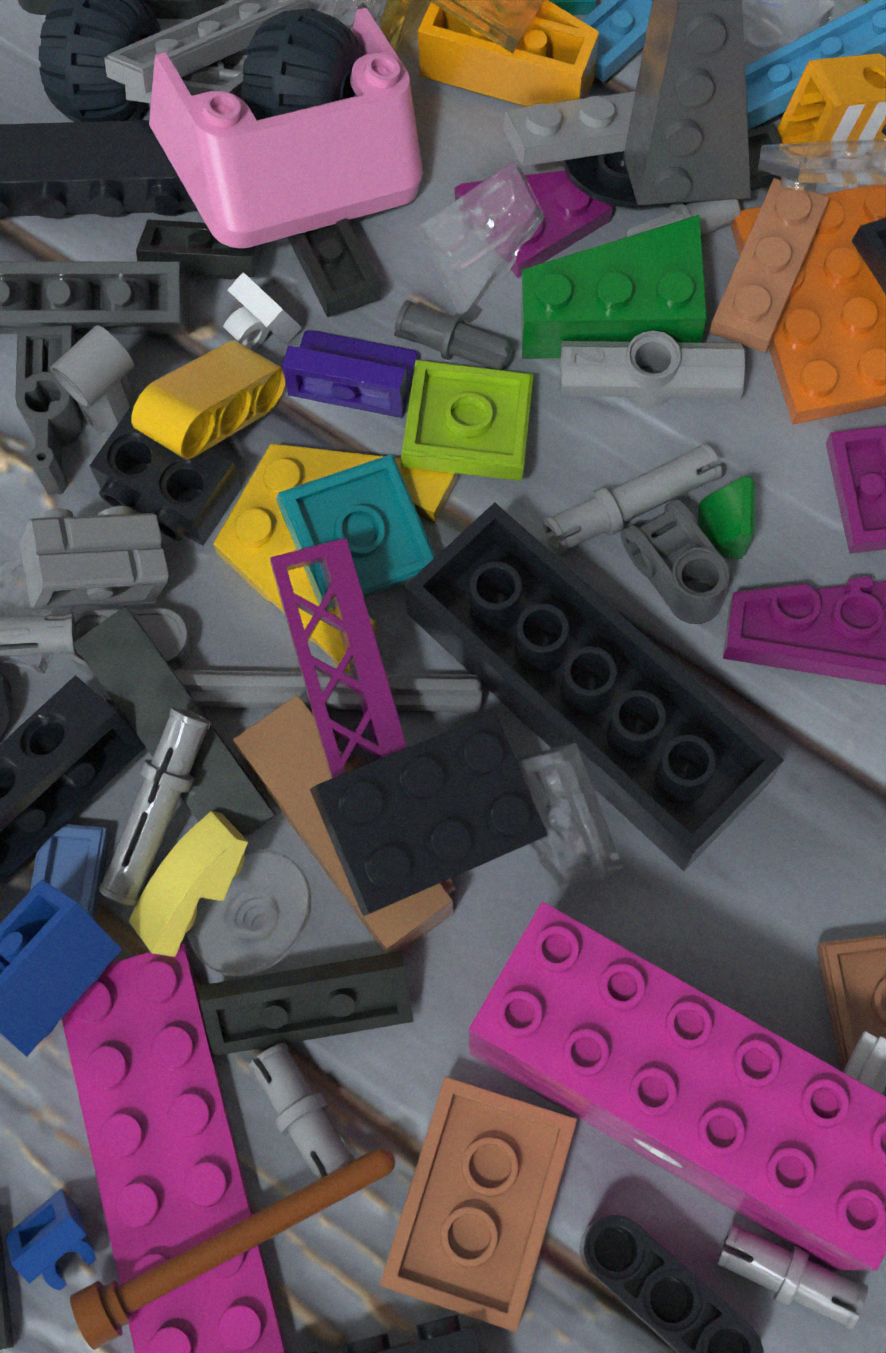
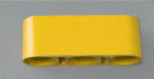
(208, 399)

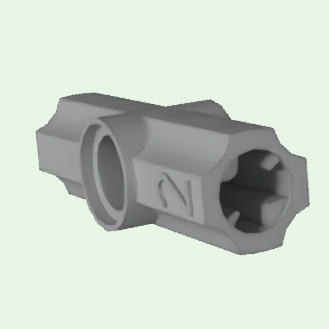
(686, 369)

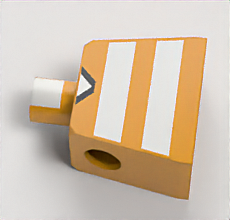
(838, 101)

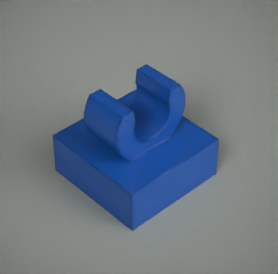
(46, 1237)

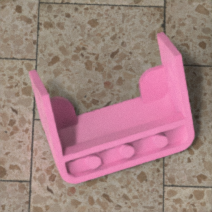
(298, 167)

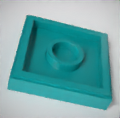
(371, 511)

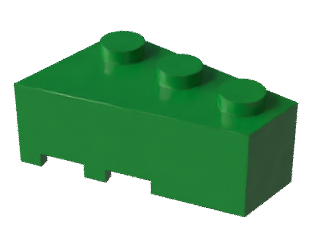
(617, 291)

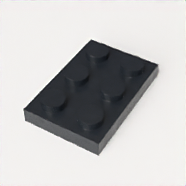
(428, 813)

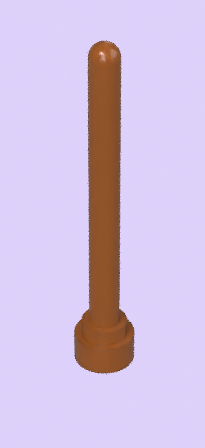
(105, 1309)

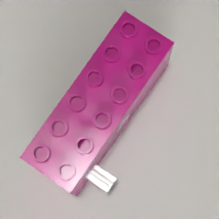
(695, 1087)

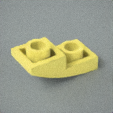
(194, 869)

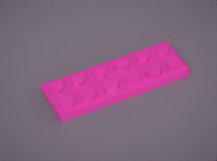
(167, 1154)

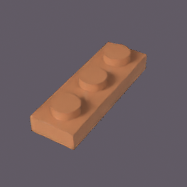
(768, 266)

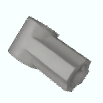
(97, 379)

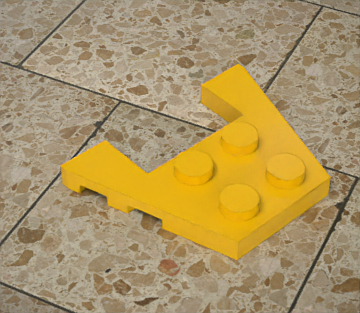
(259, 531)

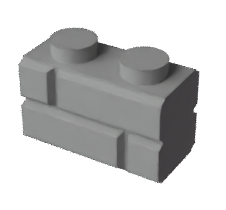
(92, 558)

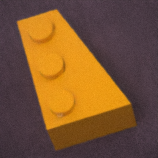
(548, 66)

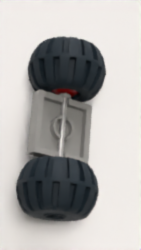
(289, 66)

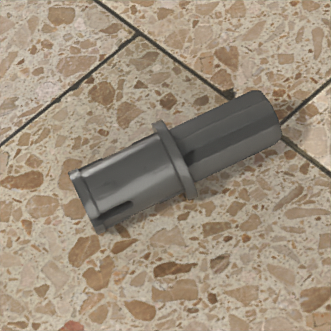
(452, 336)

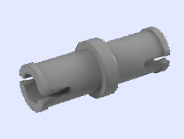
(300, 1111)
(792, 1276)

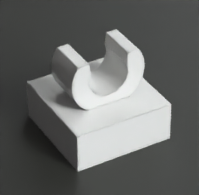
(261, 313)

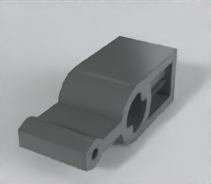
(43, 403)

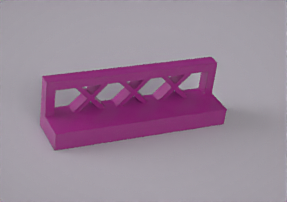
(360, 647)

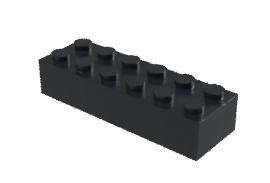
(594, 680)

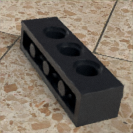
(57, 767)

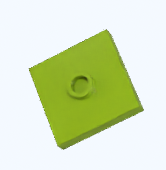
(467, 420)

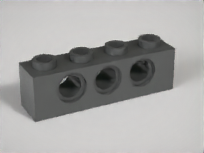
(93, 293)

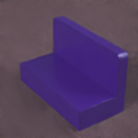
(350, 373)

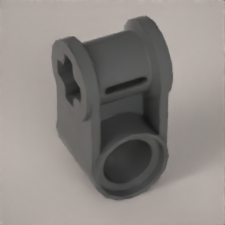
(676, 551)

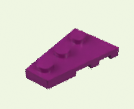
(812, 630)

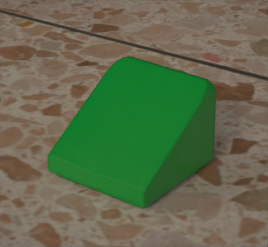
(729, 517)

